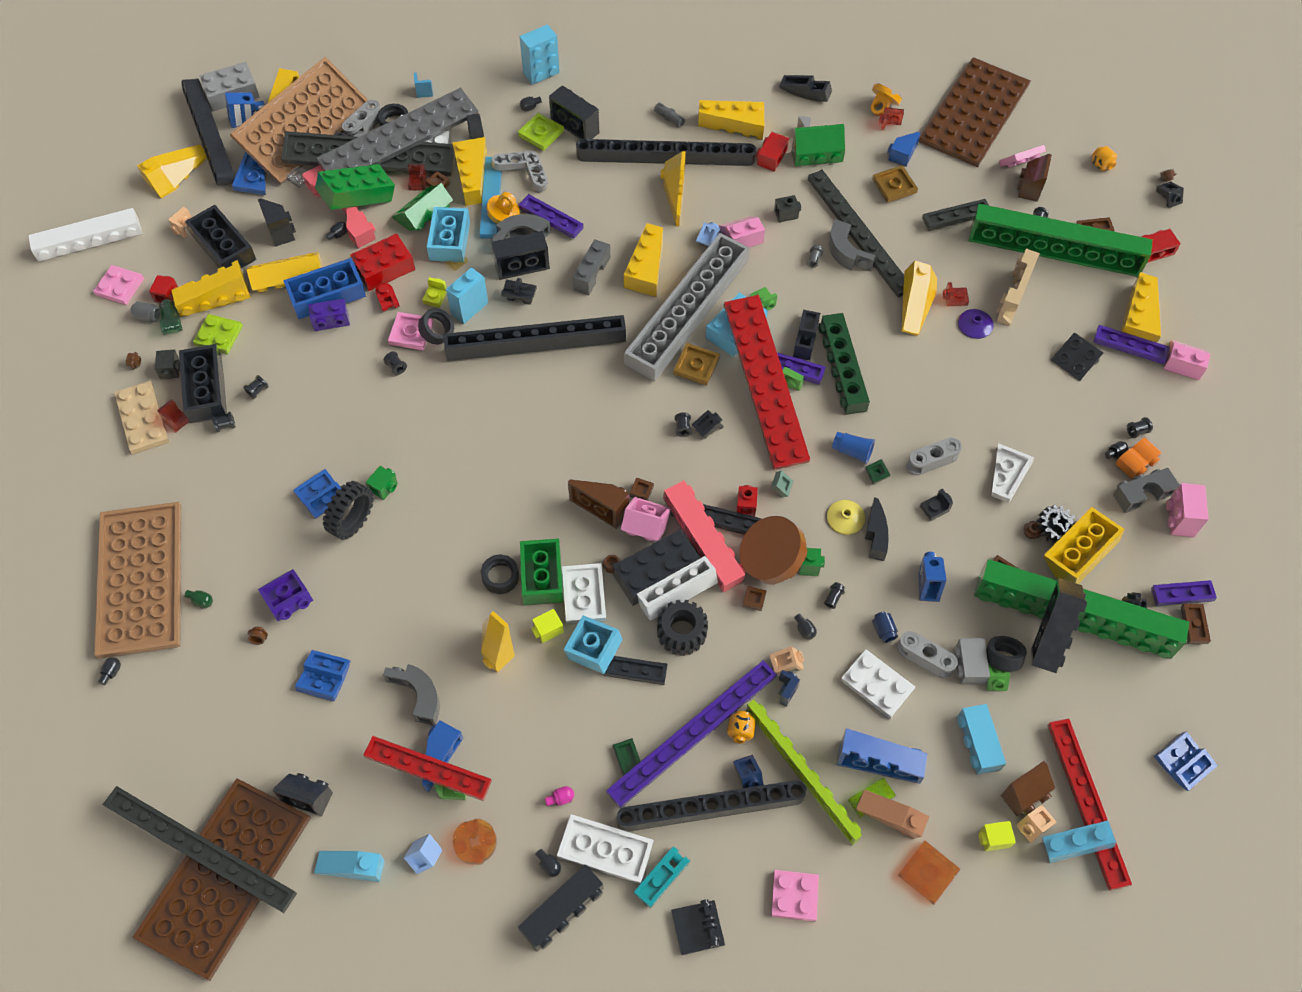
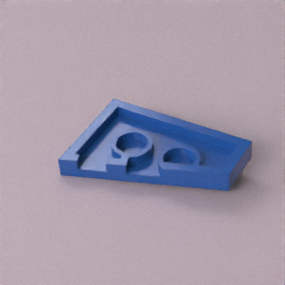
(250, 177)

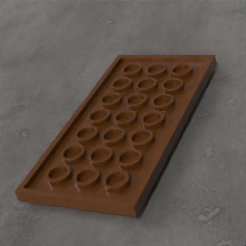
(974, 112)
(202, 911)

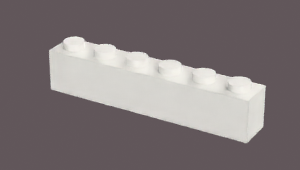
(85, 234)

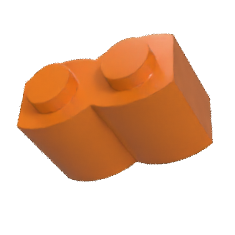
(1139, 458)

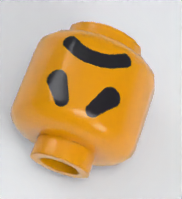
(1104, 158)
(741, 727)

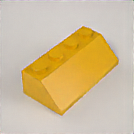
(274, 272)
(1083, 546)

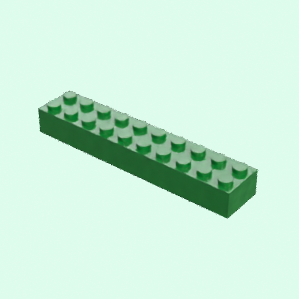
(1060, 240)
(1102, 617)

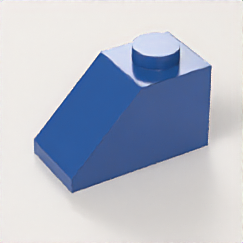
(903, 148)

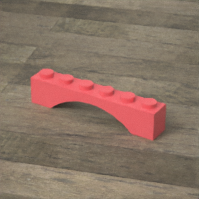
(357, 225)

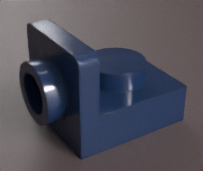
(790, 685)
(748, 772)

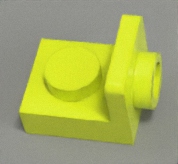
(435, 293)

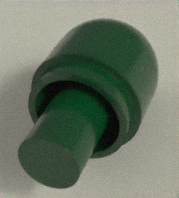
(199, 598)

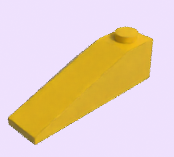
(167, 170)

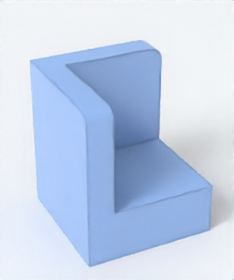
(423, 854)

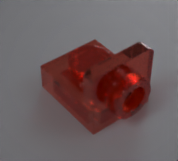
(891, 116)
(955, 296)

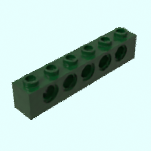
(837, 336)

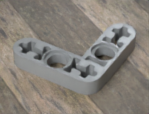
(503, 162)

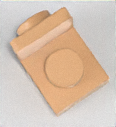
(178, 222)
(787, 660)
(1036, 823)

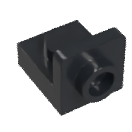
(1172, 192)
(707, 423)
(937, 505)

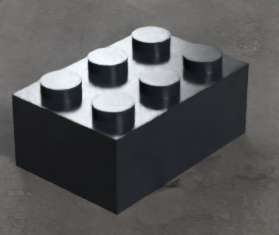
(574, 113)
(520, 255)

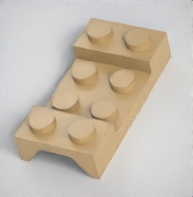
(1012, 299)

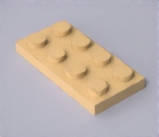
(140, 417)

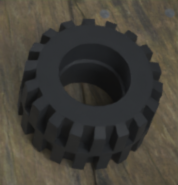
(682, 612)

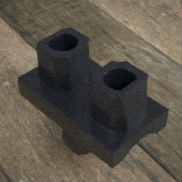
(518, 290)

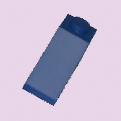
(441, 744)

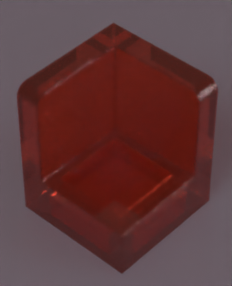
(417, 177)
(173, 416)

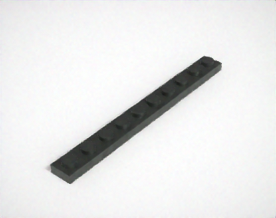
(859, 231)
(200, 849)

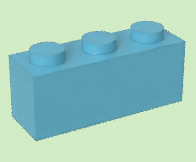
(981, 739)
(1079, 841)

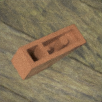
(893, 814)

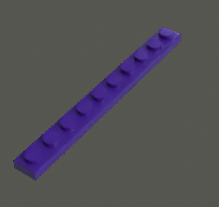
(691, 734)

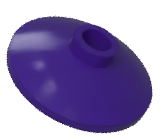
(975, 329)

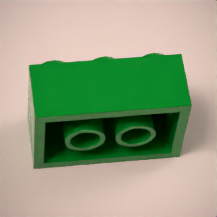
(541, 571)

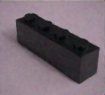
(561, 907)

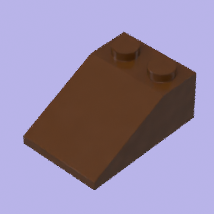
(600, 500)

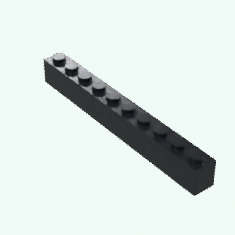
(534, 338)

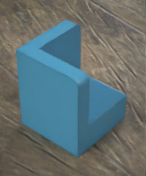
(423, 87)

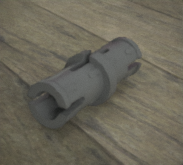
(669, 114)

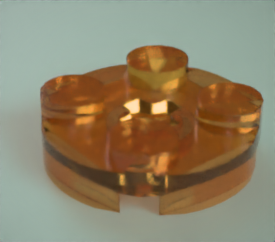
(471, 829)

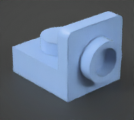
(708, 234)

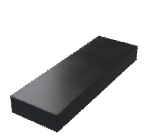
(637, 670)

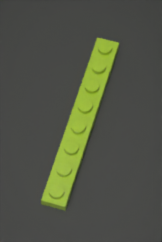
(808, 777)

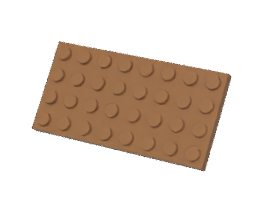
(311, 104)
(138, 580)

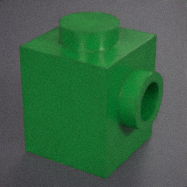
(382, 482)
(813, 562)

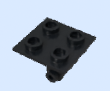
(1077, 356)
(698, 927)

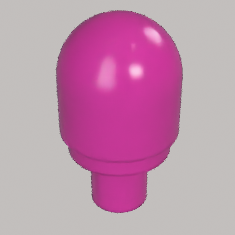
(560, 796)

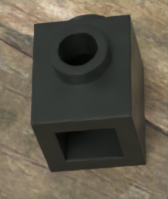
(787, 208)
(167, 364)

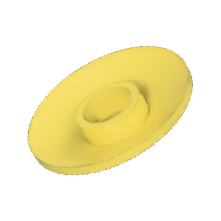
(846, 524)

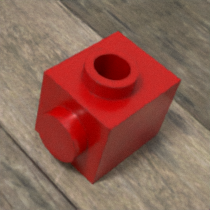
(162, 288)
(747, 500)

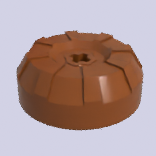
(773, 550)

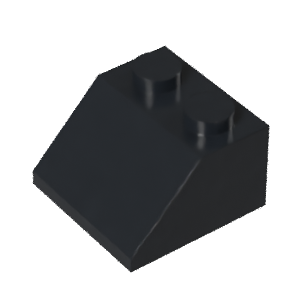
(277, 222)
(304, 793)

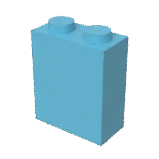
(467, 295)

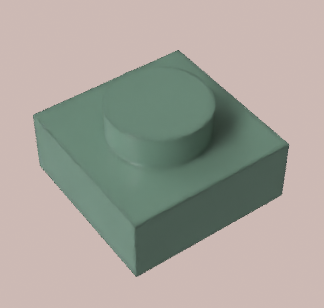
(782, 484)

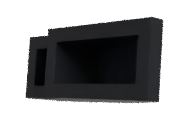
(806, 87)
(806, 335)
(877, 531)

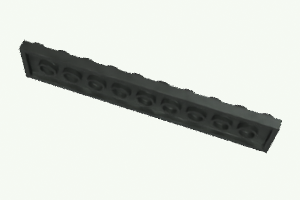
(306, 147)

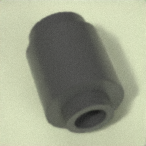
(145, 311)

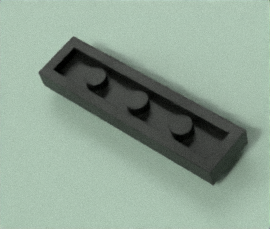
(952, 215)

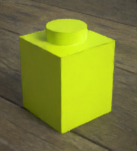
(547, 626)
(997, 836)

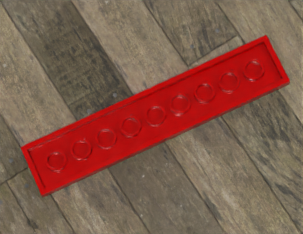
(766, 382)

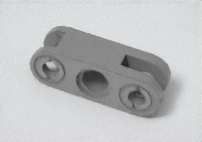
(362, 119)
(945, 451)
(941, 662)

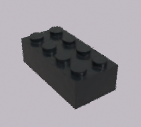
(220, 238)
(202, 383)
(653, 564)
(1057, 625)

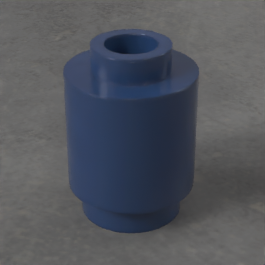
(885, 627)

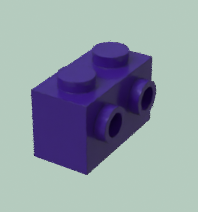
(329, 314)

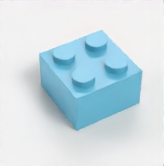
(593, 644)

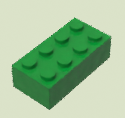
(354, 186)

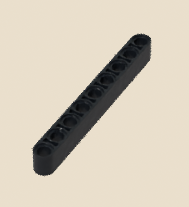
(208, 132)
(719, 798)

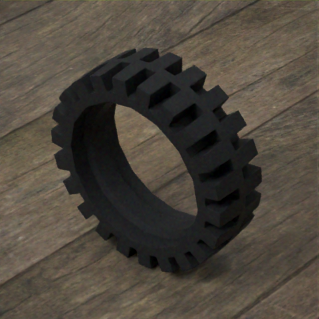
(338, 506)

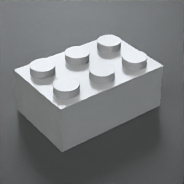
(228, 80)

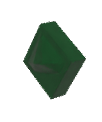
(877, 471)

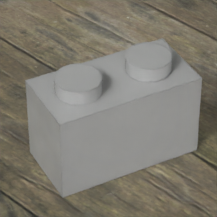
(972, 661)

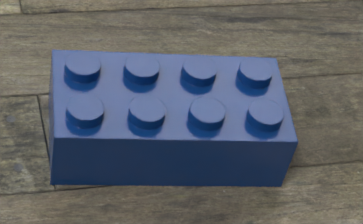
(323, 285)

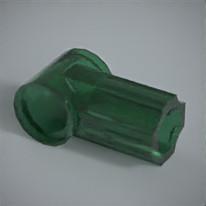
(169, 319)

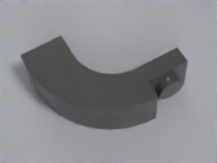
(521, 225)
(844, 252)
(428, 702)

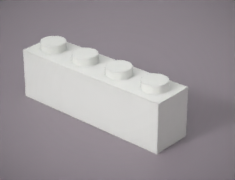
(680, 585)

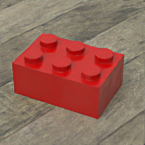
(383, 262)

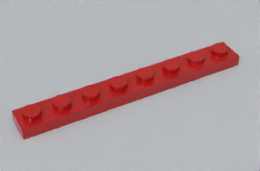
(1087, 799)

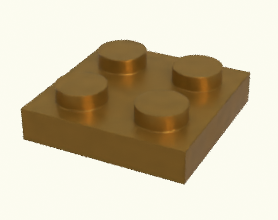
(895, 183)
(696, 364)

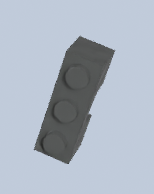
(586, 273)
(1159, 483)

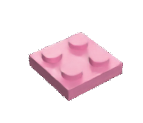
(1022, 157)
(118, 284)
(406, 333)
(795, 895)

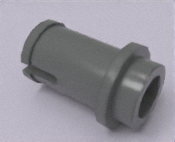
(815, 253)

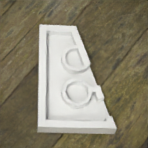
(1009, 472)

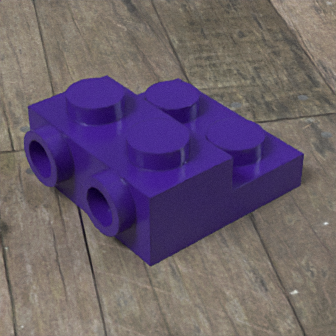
(285, 595)

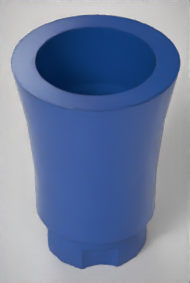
(854, 446)

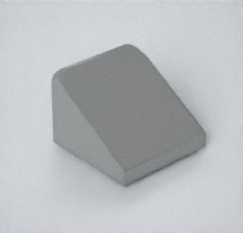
(803, 121)

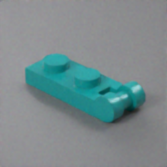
(661, 877)

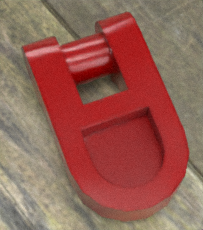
(385, 293)

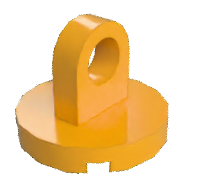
(884, 97)
(501, 207)

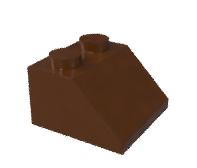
(1034, 178)
(1029, 790)

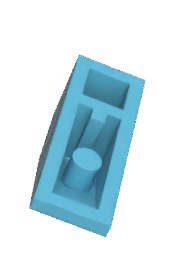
(350, 865)

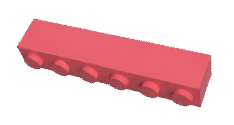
(703, 534)

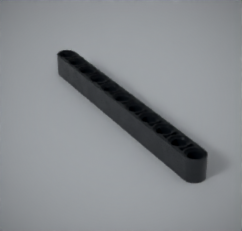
(660, 151)

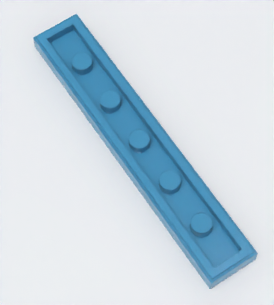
(491, 187)

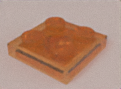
(929, 872)

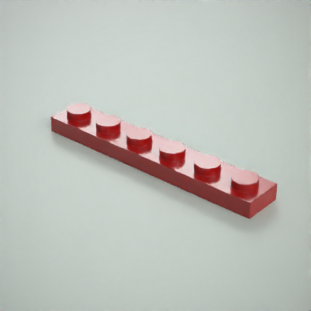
(427, 768)

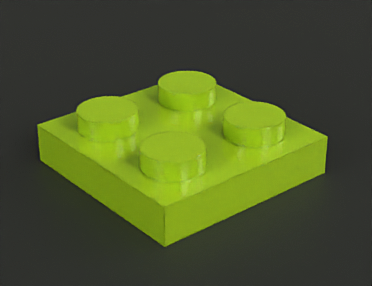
(540, 131)
(219, 332)

